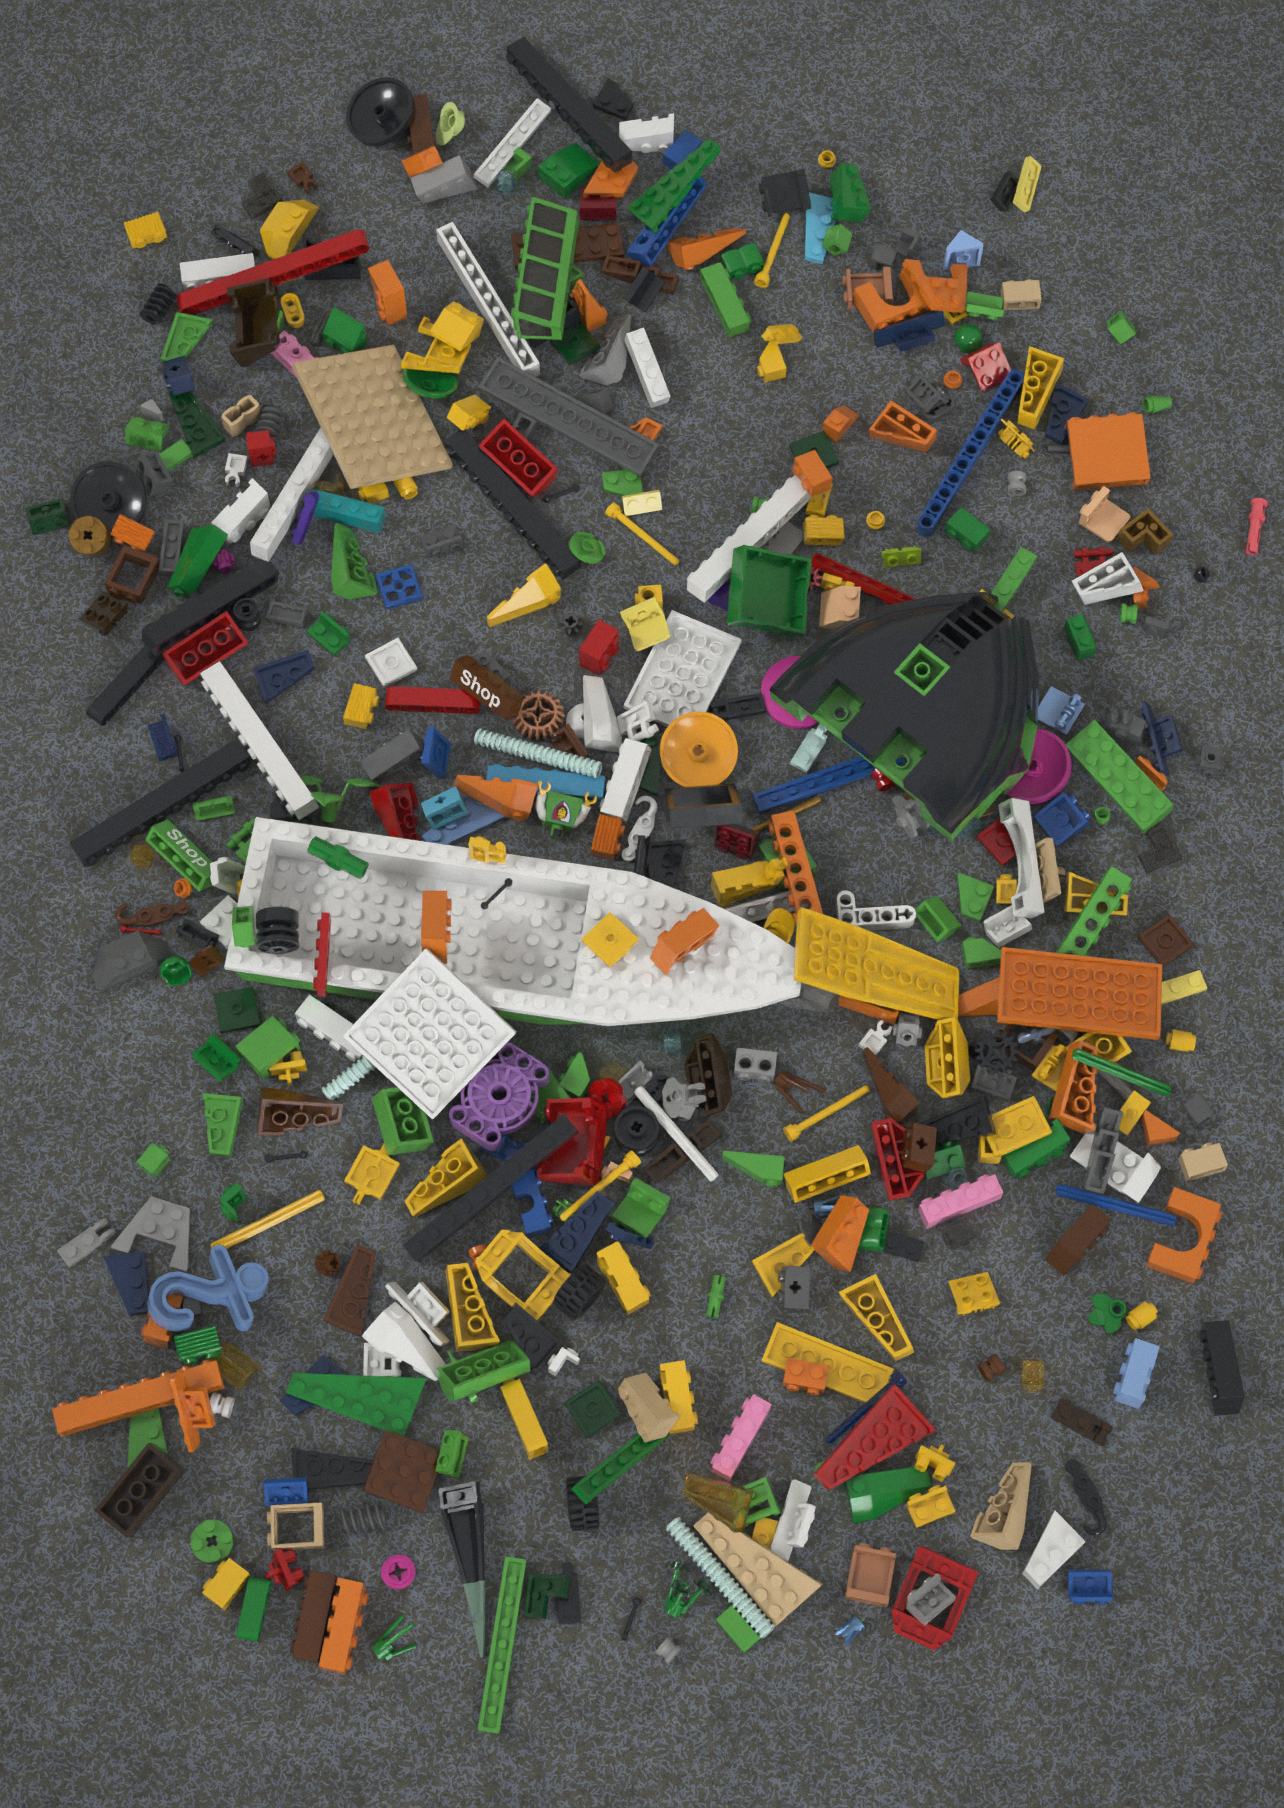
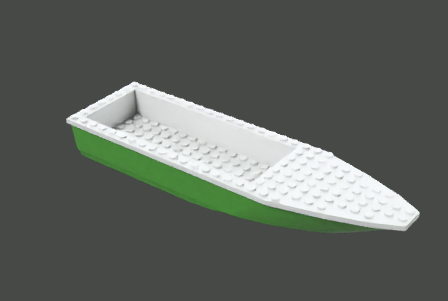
(520, 950)

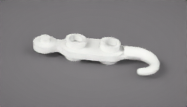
(642, 827)

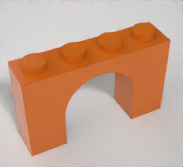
(879, 313)
(1203, 1214)

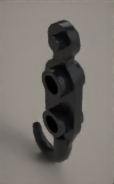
(1088, 1496)

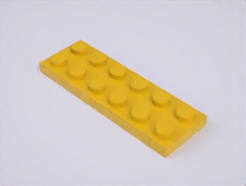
(847, 1371)

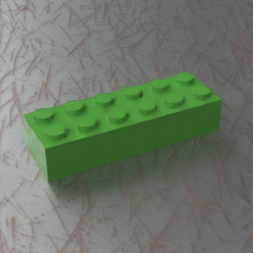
(1119, 777)

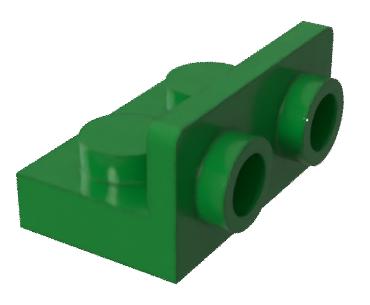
(329, 634)

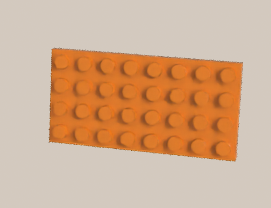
(1080, 993)

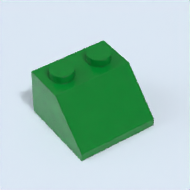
(344, 333)

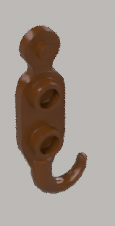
(152, 915)

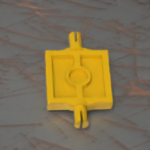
(371, 1173)

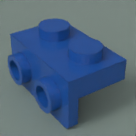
(1090, 1586)

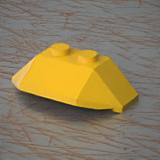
(286, 226)
(947, 1059)

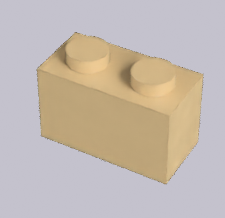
(1021, 294)
(1203, 1161)

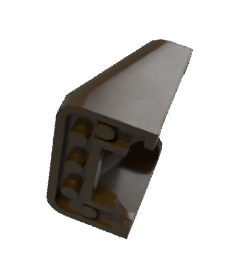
(254, 320)

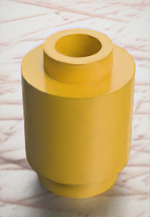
(406, 487)
(1180, 1040)
(1141, 1315)

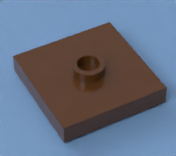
(1165, 941)

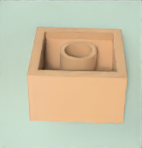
(839, 606)

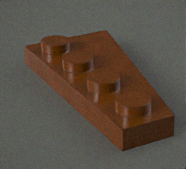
(350, 1299)

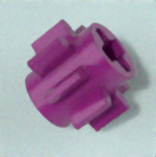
(224, 561)

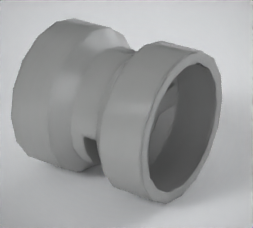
(1016, 483)

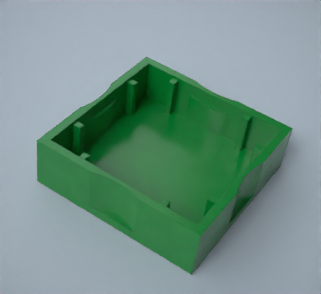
(769, 591)

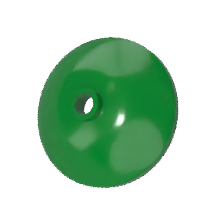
(430, 383)

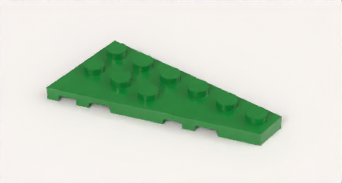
(671, 189)
(369, 1399)

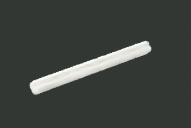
(676, 1134)

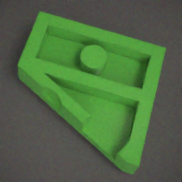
(973, 896)

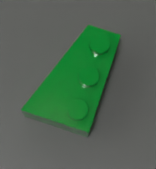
(848, 194)

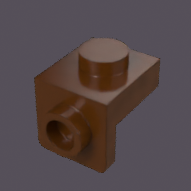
(206, 959)

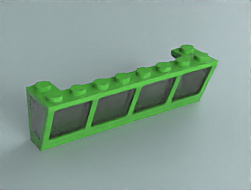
(545, 270)

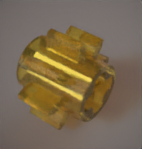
(142, 856)

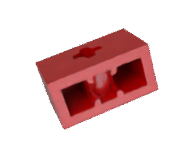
(261, 448)

